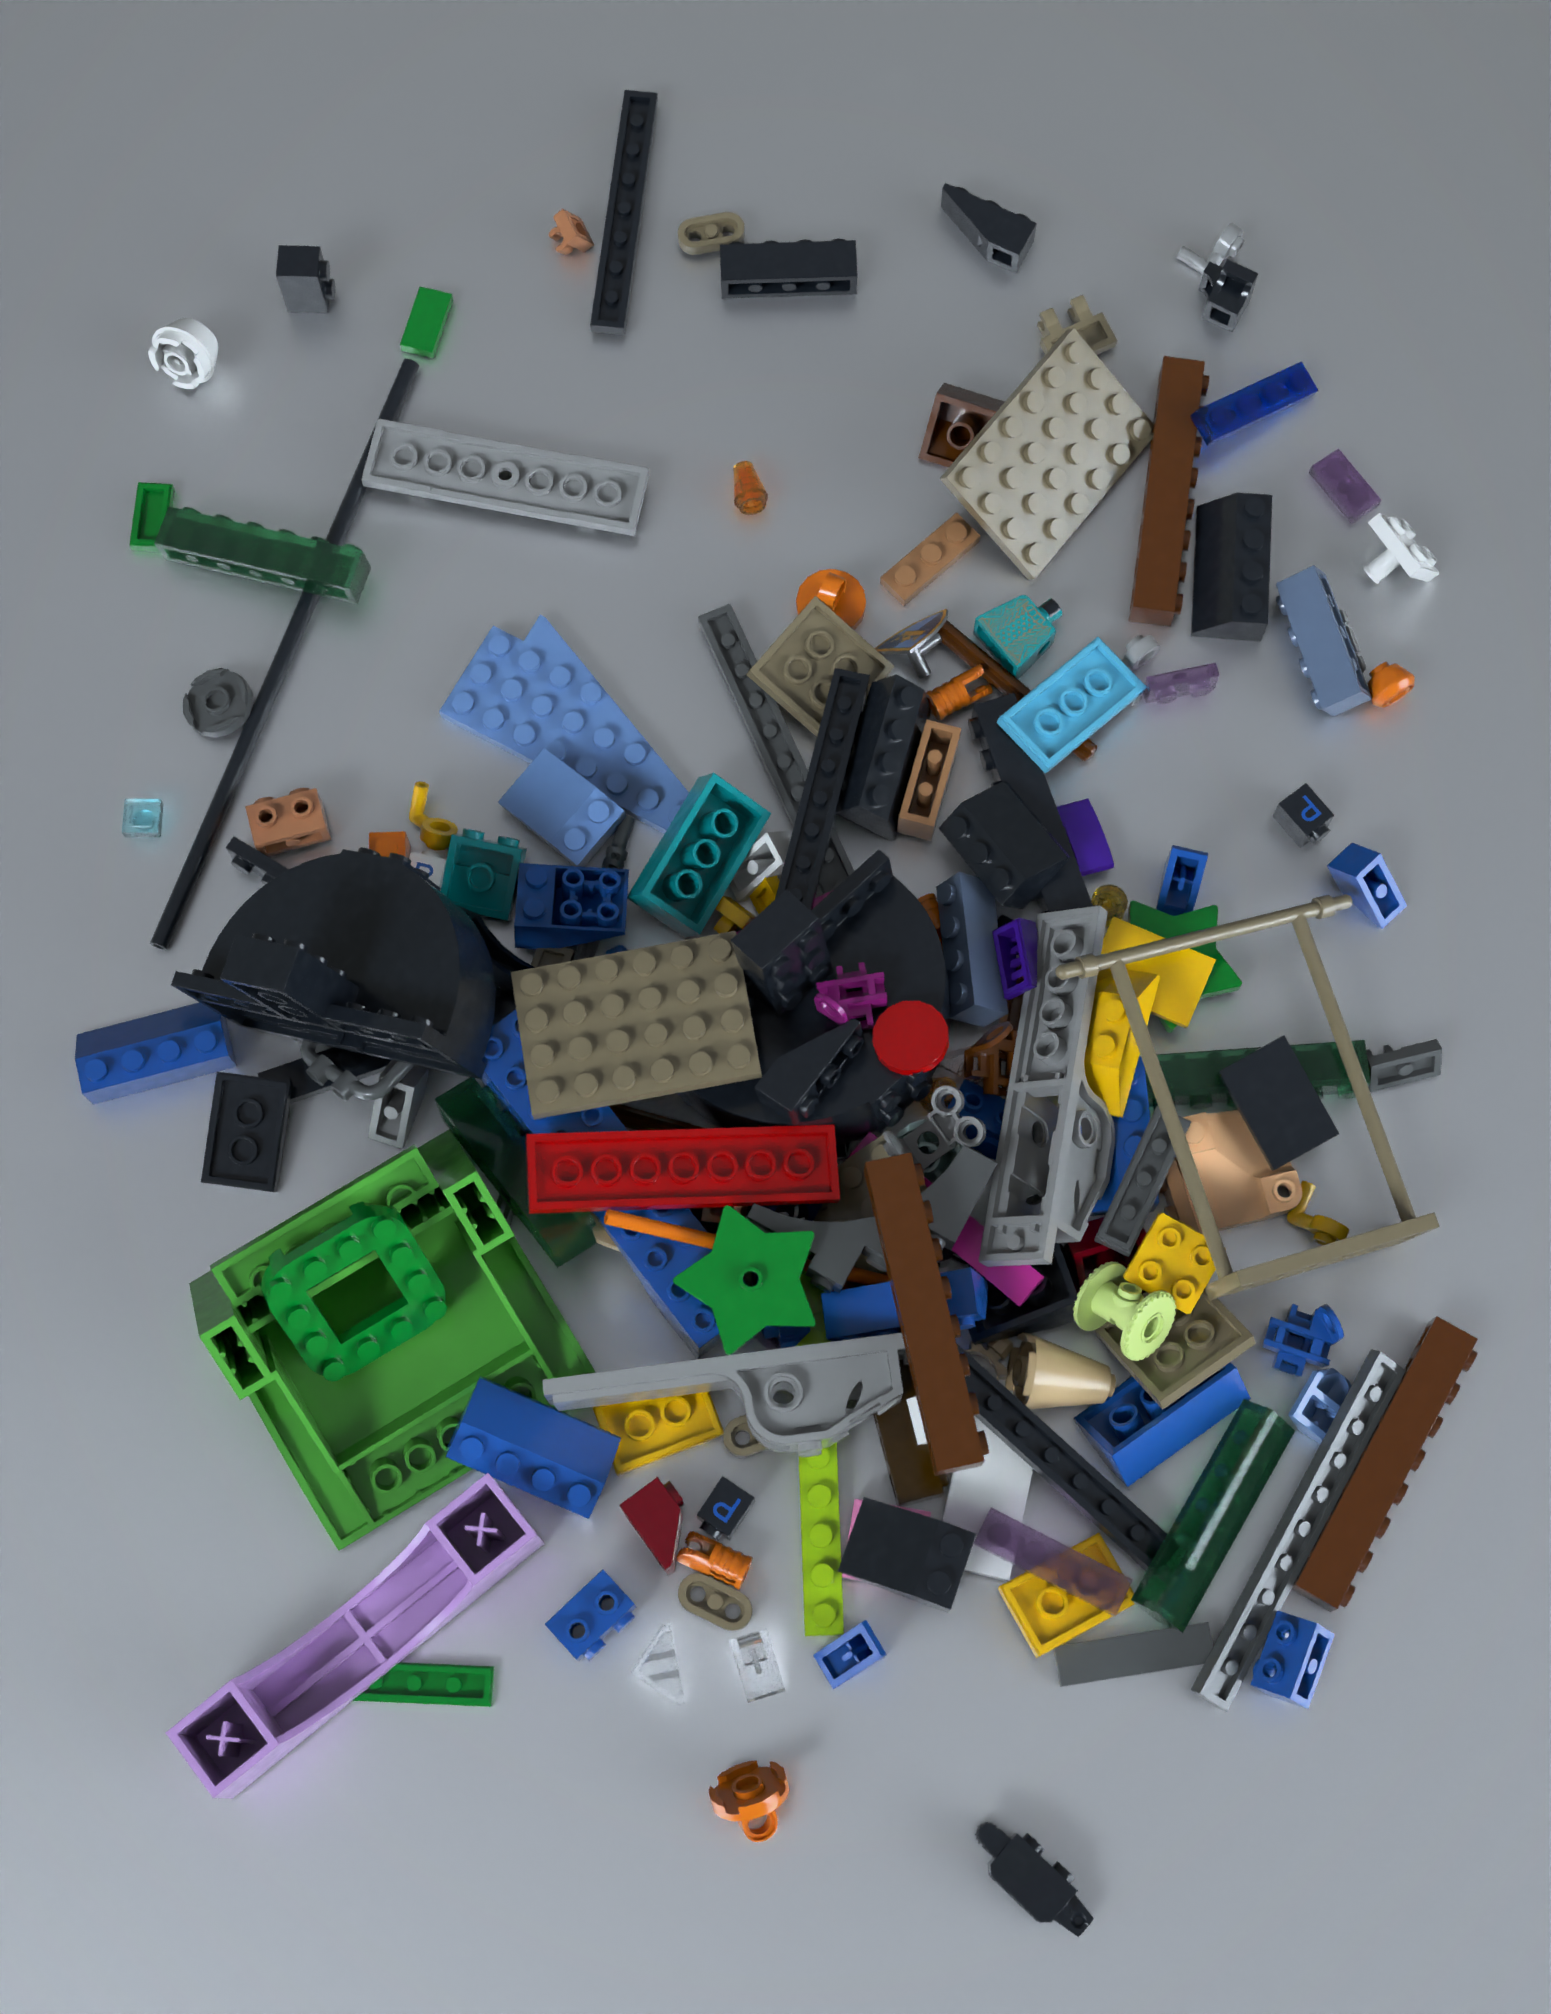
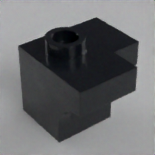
(1227, 292)

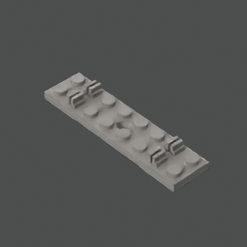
(541, 486)

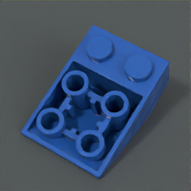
(569, 905)

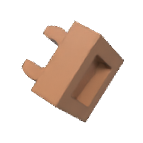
(573, 233)

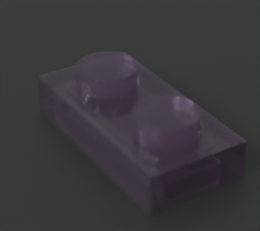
(1345, 486)
(1168, 686)

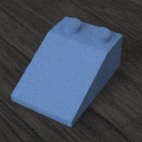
(563, 809)

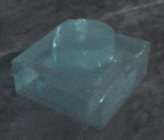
(142, 818)

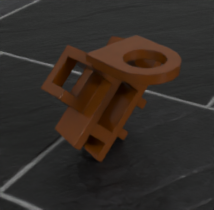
(986, 1049)

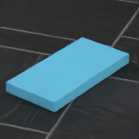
(1071, 704)

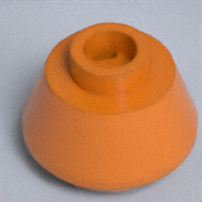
(1389, 684)

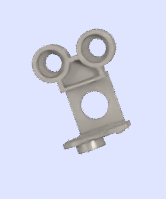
(944, 1124)

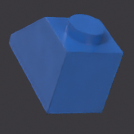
(1368, 882)

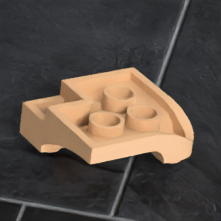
(1236, 1173)

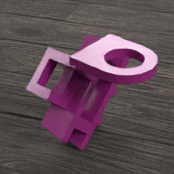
(855, 1003)

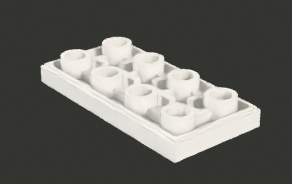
(999, 1484)

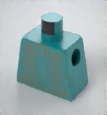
(1018, 632)

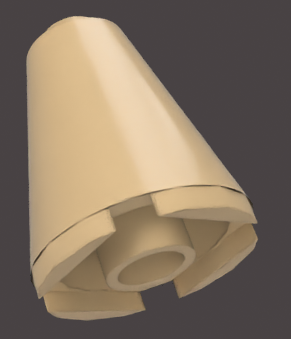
(1054, 1376)

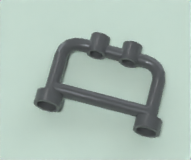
(346, 1083)

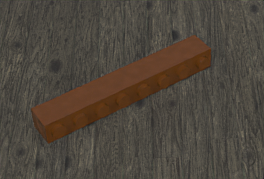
(1167, 493)
(923, 1314)
(1385, 1464)

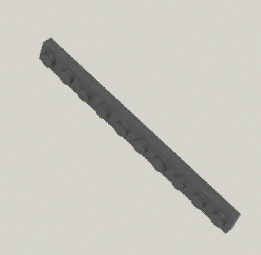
(767, 729)
(1298, 1530)

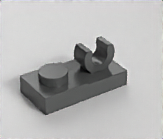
(1404, 1065)

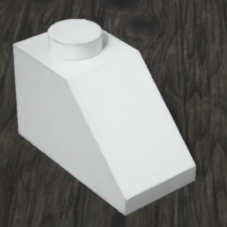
(763, 860)

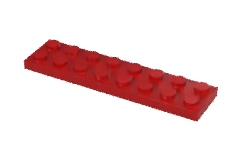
(681, 1168)

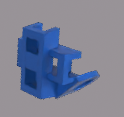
(1320, 1328)

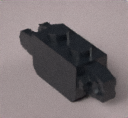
(1031, 1881)

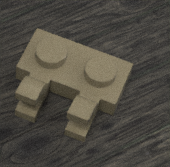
(1091, 328)

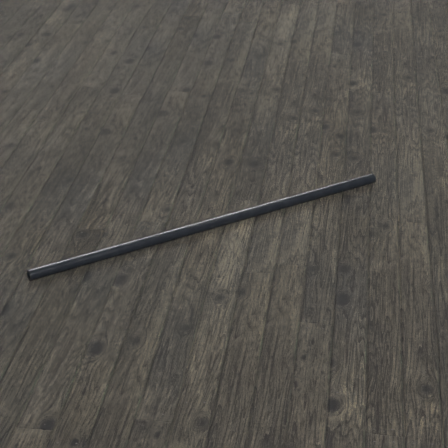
(271, 685)

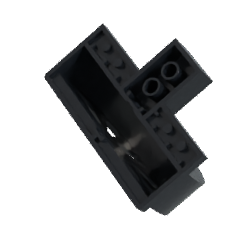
(794, 948)
(358, 961)

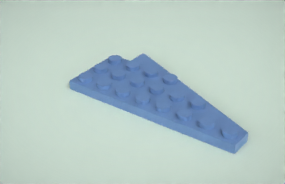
(545, 697)

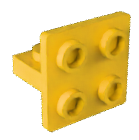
(1172, 1260)

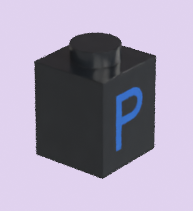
(1304, 816)
(724, 1509)

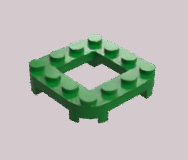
(366, 1230)

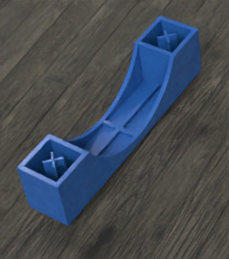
(650, 1257)

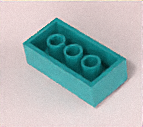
(699, 855)

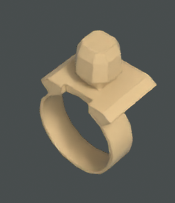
(996, 1350)

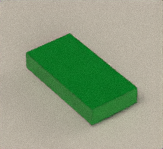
(426, 322)
(149, 512)

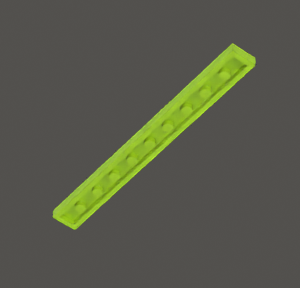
(820, 1515)

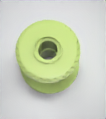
(1112, 1299)

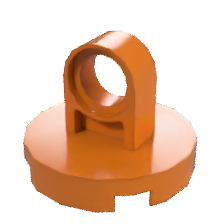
(837, 591)
(750, 1793)

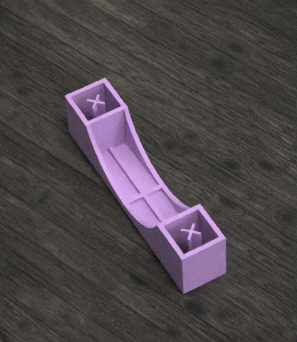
(299, 1689)

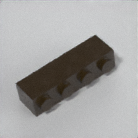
(905, 1460)

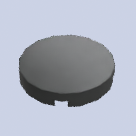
(218, 703)

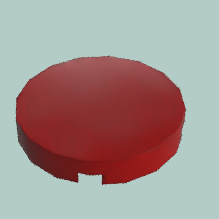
(910, 1037)

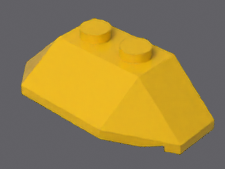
(1111, 1046)

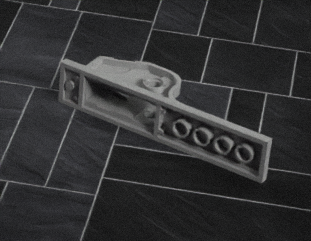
(1059, 1163)
(817, 1376)

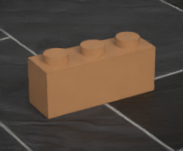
(928, 780)

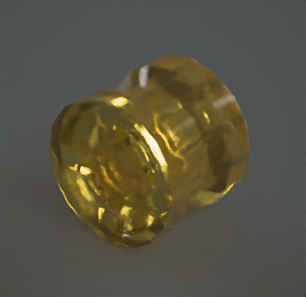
(1114, 895)

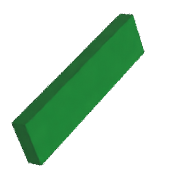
(433, 1685)

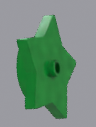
(1222, 977)
(746, 1310)

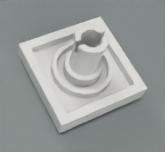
(1400, 551)

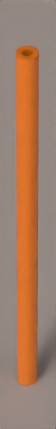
(706, 1240)

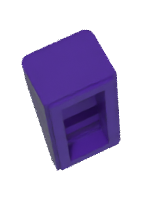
(1013, 938)

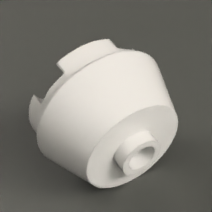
(184, 352)

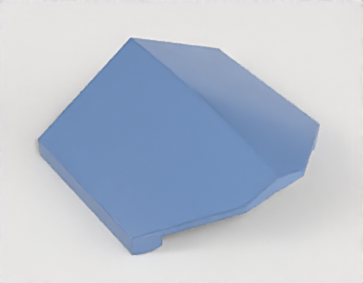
(1319, 1403)

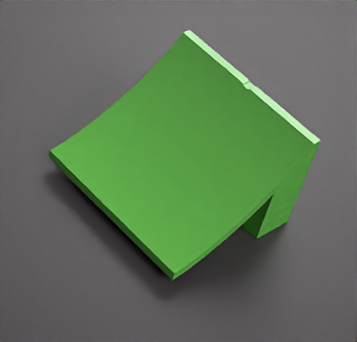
(384, 1431)

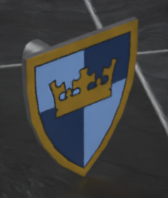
(916, 641)

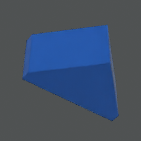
(1181, 880)
(850, 1654)

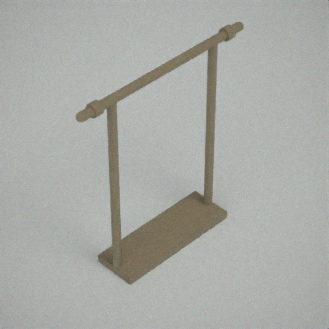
(1229, 1281)

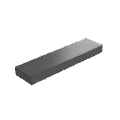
(1139, 1187)
(1133, 1654)

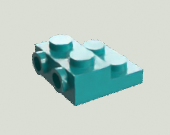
(483, 873)

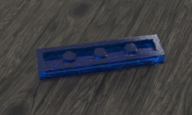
(1254, 403)

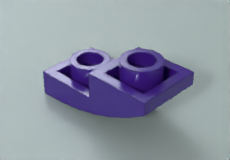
(1086, 837)

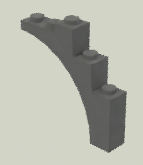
(840, 1244)

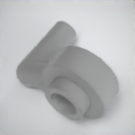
(1228, 244)
(1139, 652)

